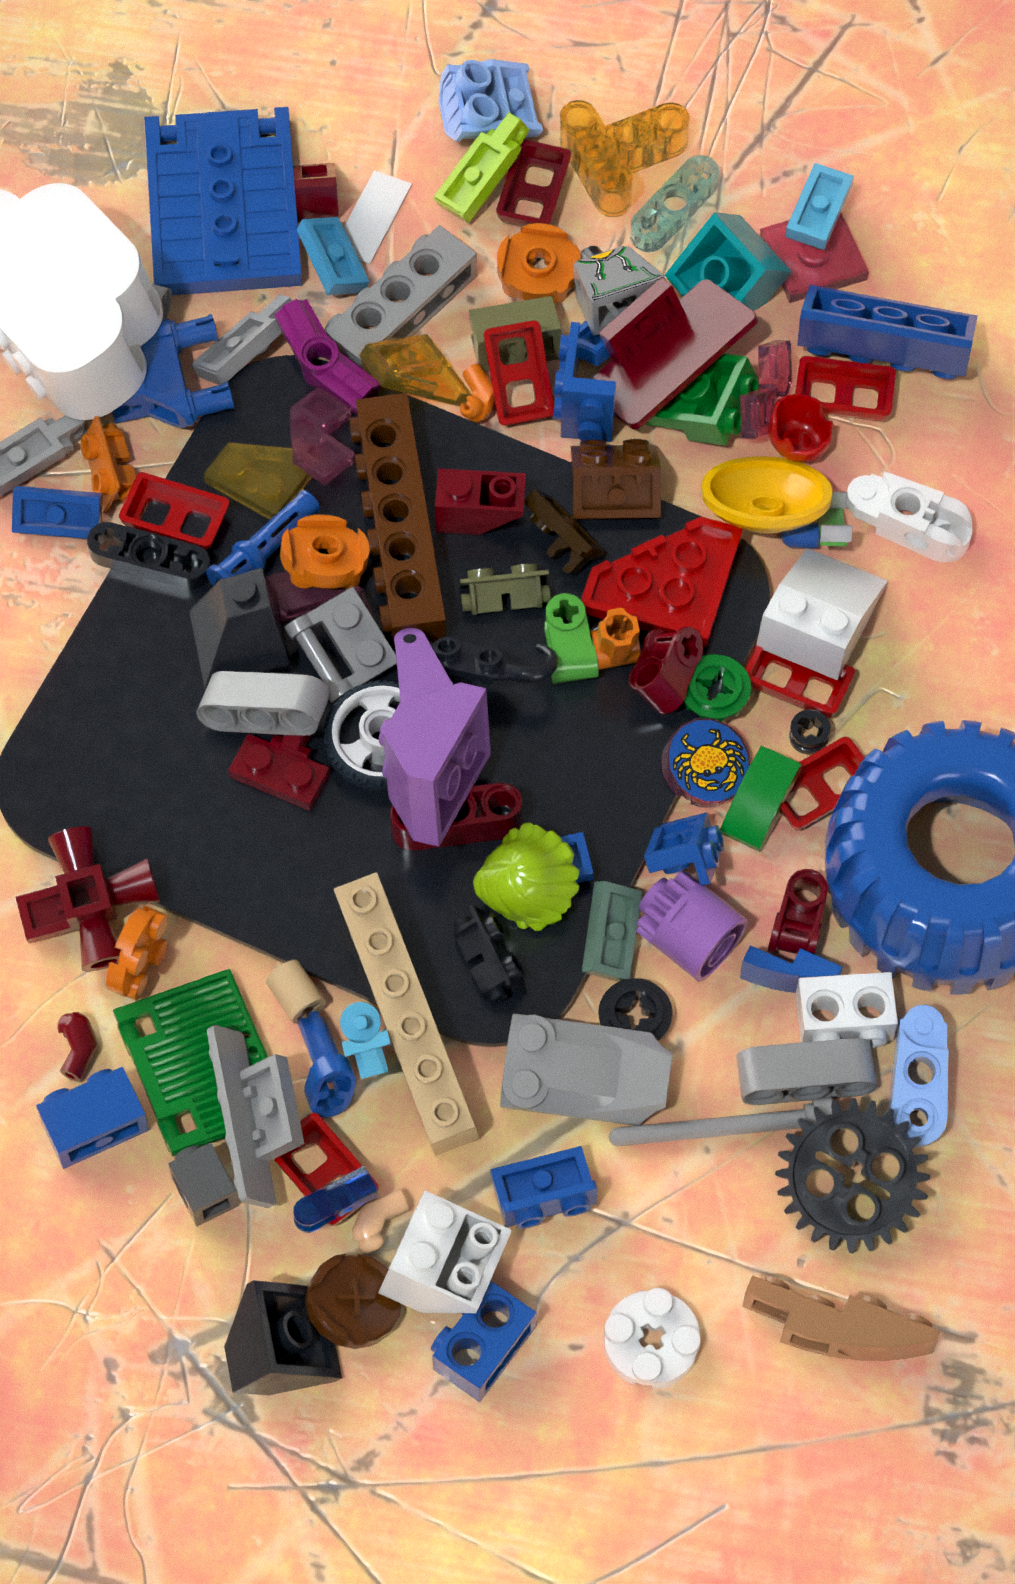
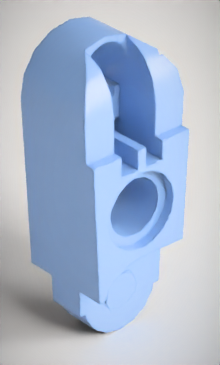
(921, 1039)

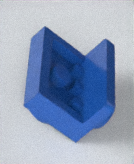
(544, 1188)

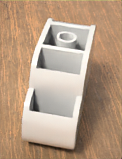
(73, 301)

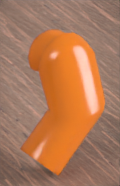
(482, 397)

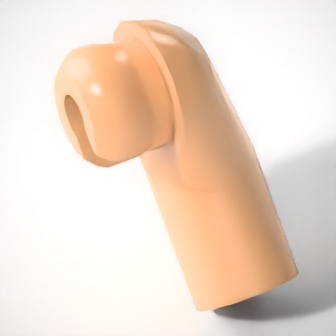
(372, 1217)

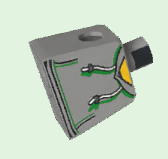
(610, 283)

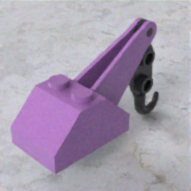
(442, 729)

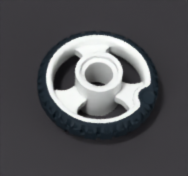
(350, 758)

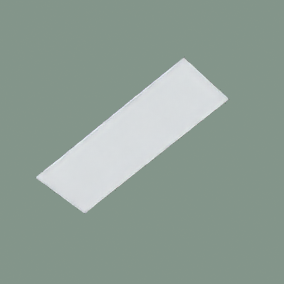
(375, 213)

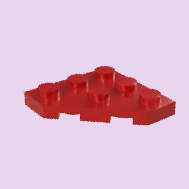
(669, 579)

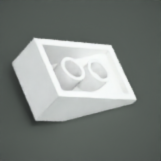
(819, 613)

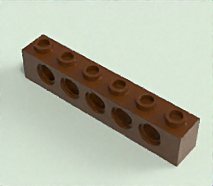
(389, 421)

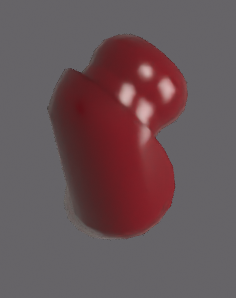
(82, 1041)

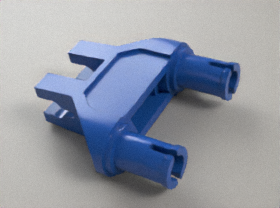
(164, 387)

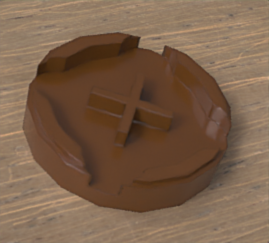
(346, 1301)

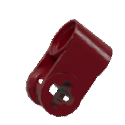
(664, 669)
(799, 922)

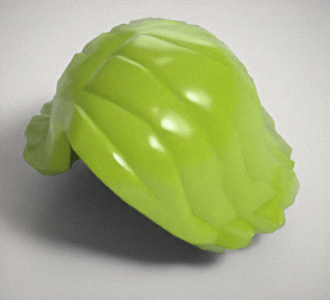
(529, 877)

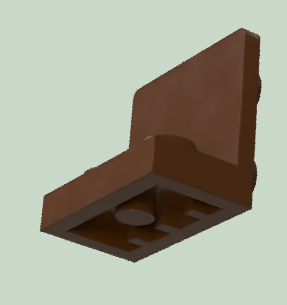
(616, 480)

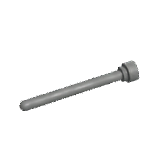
(718, 1126)

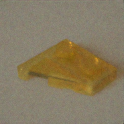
(415, 368)
(257, 476)

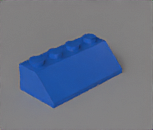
(886, 331)

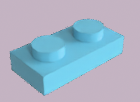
(819, 206)

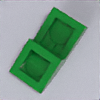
(760, 798)

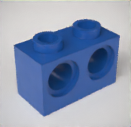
(493, 1345)

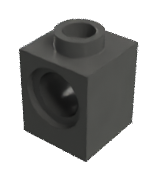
(203, 1183)

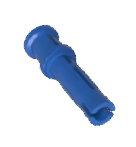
(247, 555)

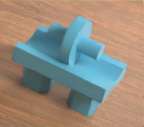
(361, 1026)

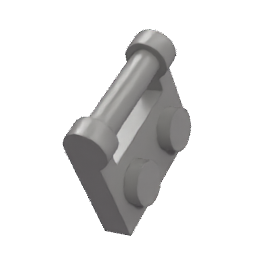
(353, 635)

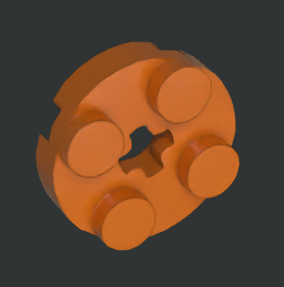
(533, 242)
(339, 568)
(140, 947)

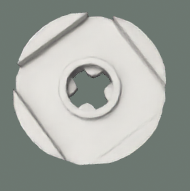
(646, 1365)

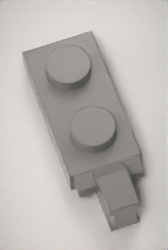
(240, 344)
(36, 449)

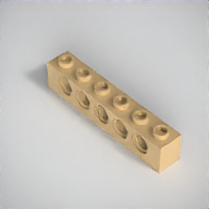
(406, 1014)

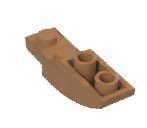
(858, 1333)

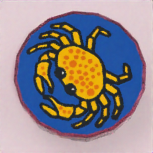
(705, 762)

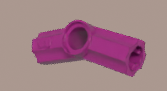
(310, 341)

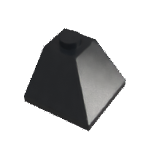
(240, 627)
(276, 1344)

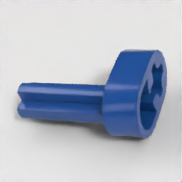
(326, 1068)

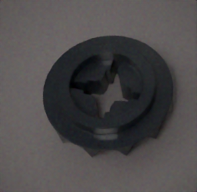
(653, 1003)

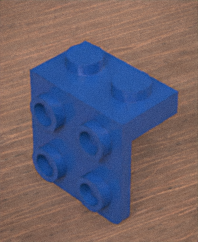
(581, 403)

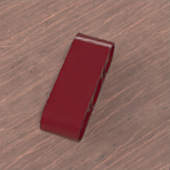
(480, 822)

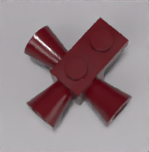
(84, 899)

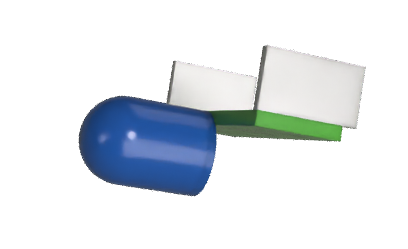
(829, 528)

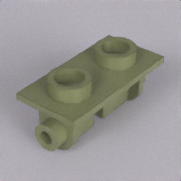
(487, 588)

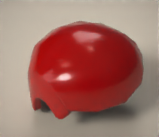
(799, 428)

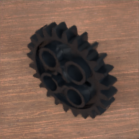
(875, 1138)

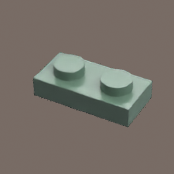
(611, 931)

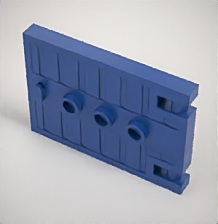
(222, 202)

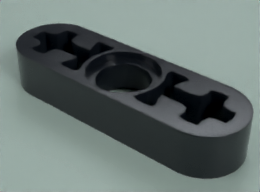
(139, 540)

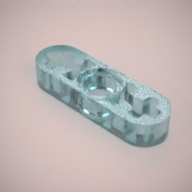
(672, 220)

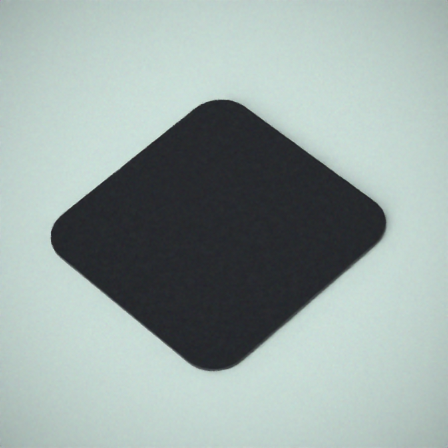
(123, 750)

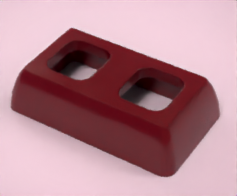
(516, 188)

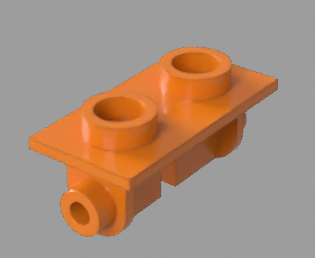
(103, 449)

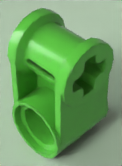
(570, 641)

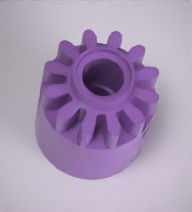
(690, 924)

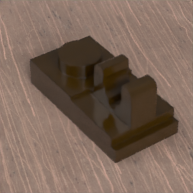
(552, 517)

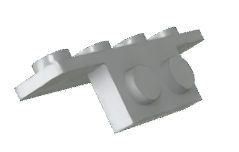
(256, 1113)

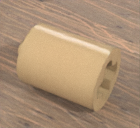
(294, 990)

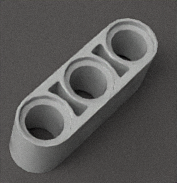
(263, 703)
(806, 1071)

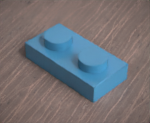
(332, 255)

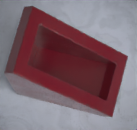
(315, 191)

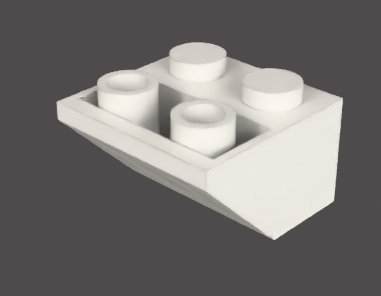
(444, 1258)

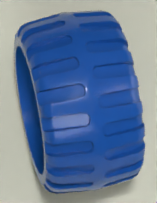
(890, 901)

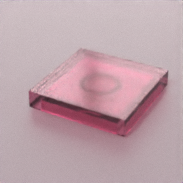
(829, 268)

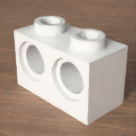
(843, 998)

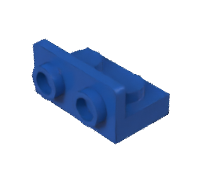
(683, 842)

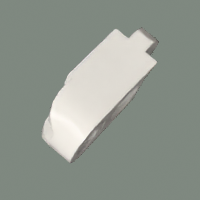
(938, 524)

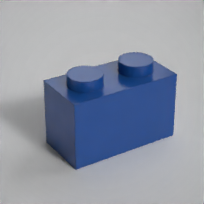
(92, 1116)

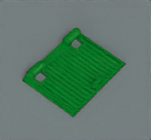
(176, 1057)

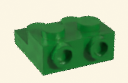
(711, 403)

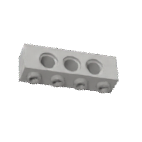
(452, 269)

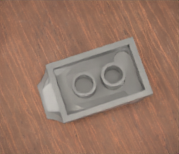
(584, 1070)

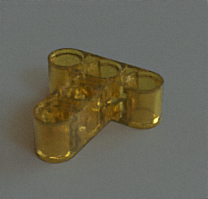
(616, 150)

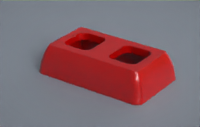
(532, 368)
(847, 377)
(182, 501)
(797, 682)
(839, 753)
(338, 1163)

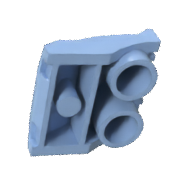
(481, 94)

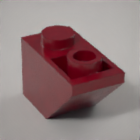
(477, 500)

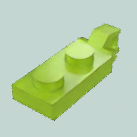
(481, 168)

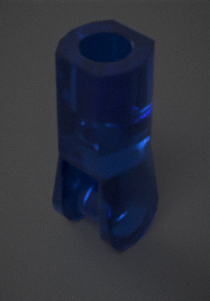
(334, 1201)

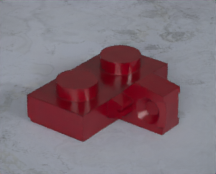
(280, 769)

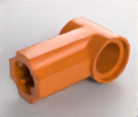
(616, 639)

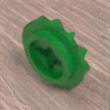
(734, 683)

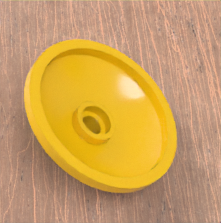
(766, 493)

